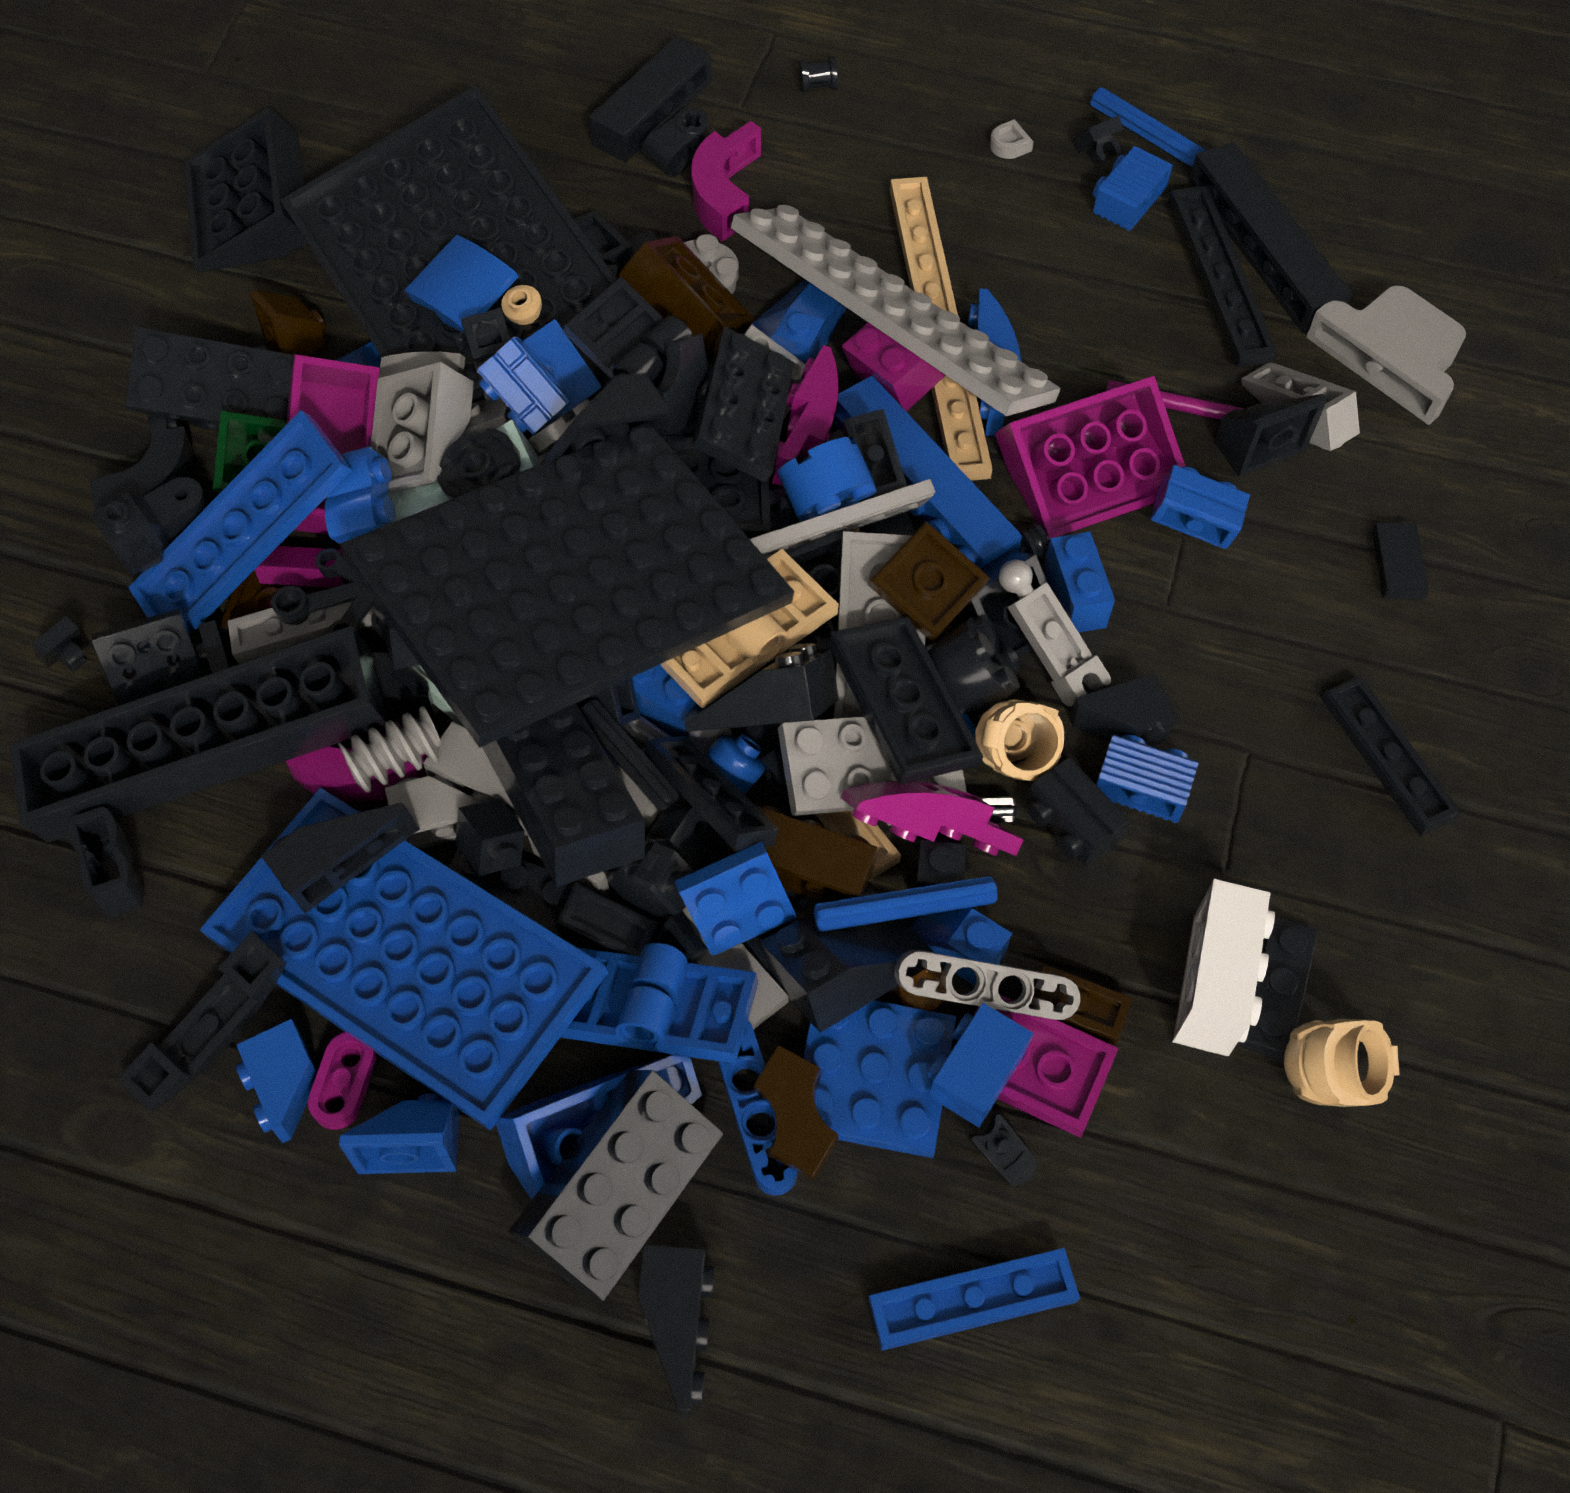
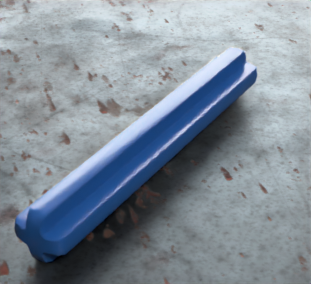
(1146, 126)
(905, 903)

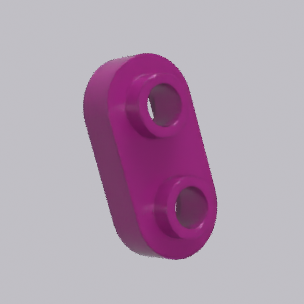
(339, 1082)

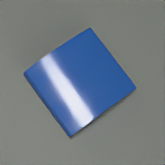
(461, 282)

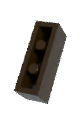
(817, 859)

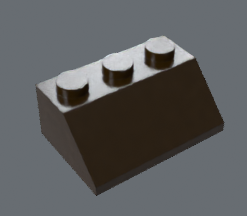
(682, 286)

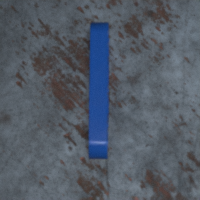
(746, 1105)

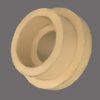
(526, 312)

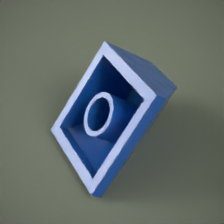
(406, 1138)

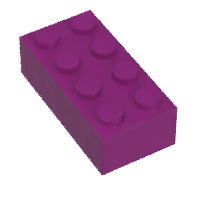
(342, 404)

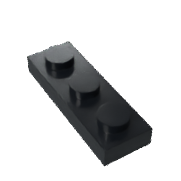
(1283, 987)

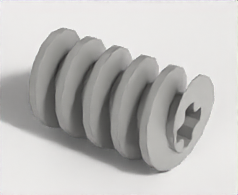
(392, 750)

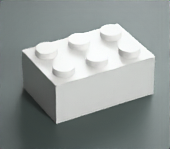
(1224, 968)

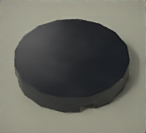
(477, 462)

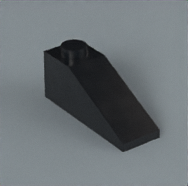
(332, 852)

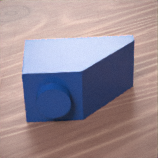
(963, 935)

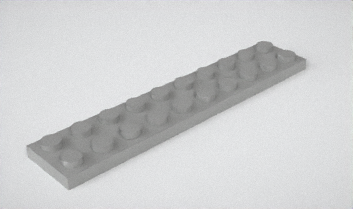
(897, 310)

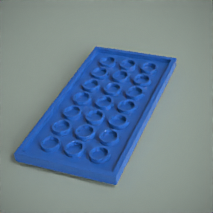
(419, 969)

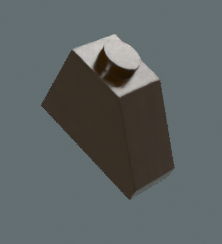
(289, 324)

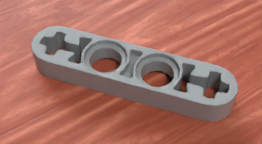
(987, 983)

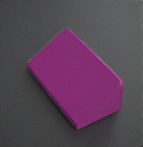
(295, 567)

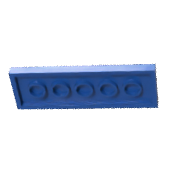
(243, 524)

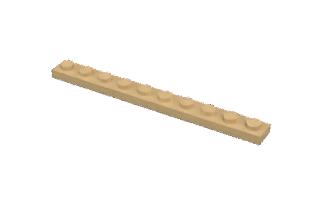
(928, 274)

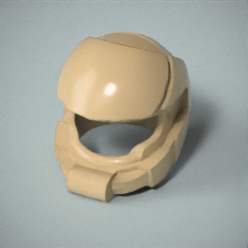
(1020, 731)
(1324, 1062)

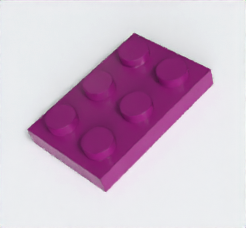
(1058, 1073)

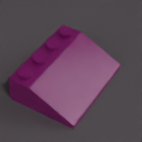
(1091, 456)

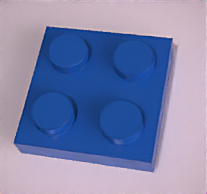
(736, 899)

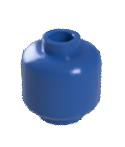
(737, 760)

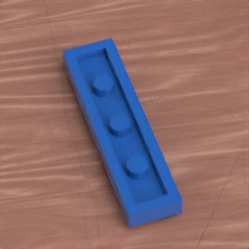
(973, 1299)

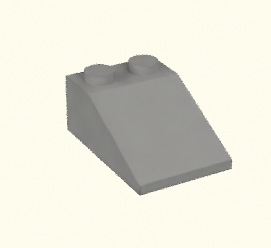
(418, 421)

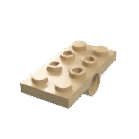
(731, 658)

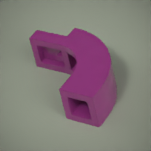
(713, 165)
(329, 771)

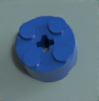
(827, 479)

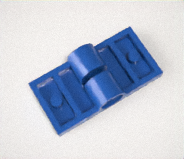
(667, 1005)

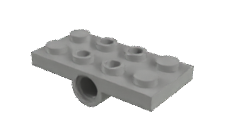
(833, 756)

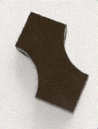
(801, 1135)

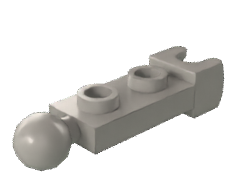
(1052, 634)

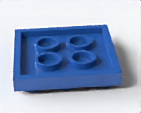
(877, 1075)

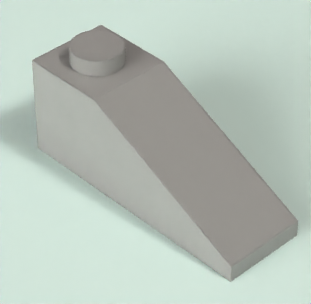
(1340, 414)

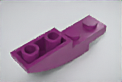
(811, 411)
(930, 809)

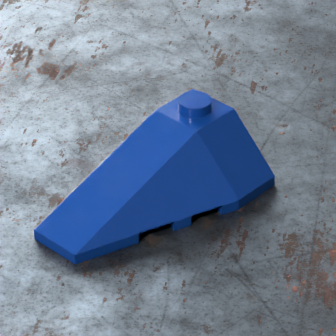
(802, 320)
(546, 1129)

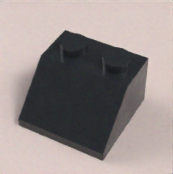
(995, 599)

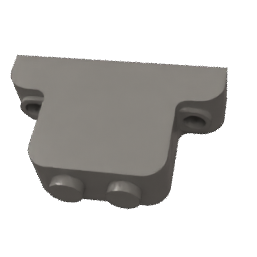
(1394, 345)

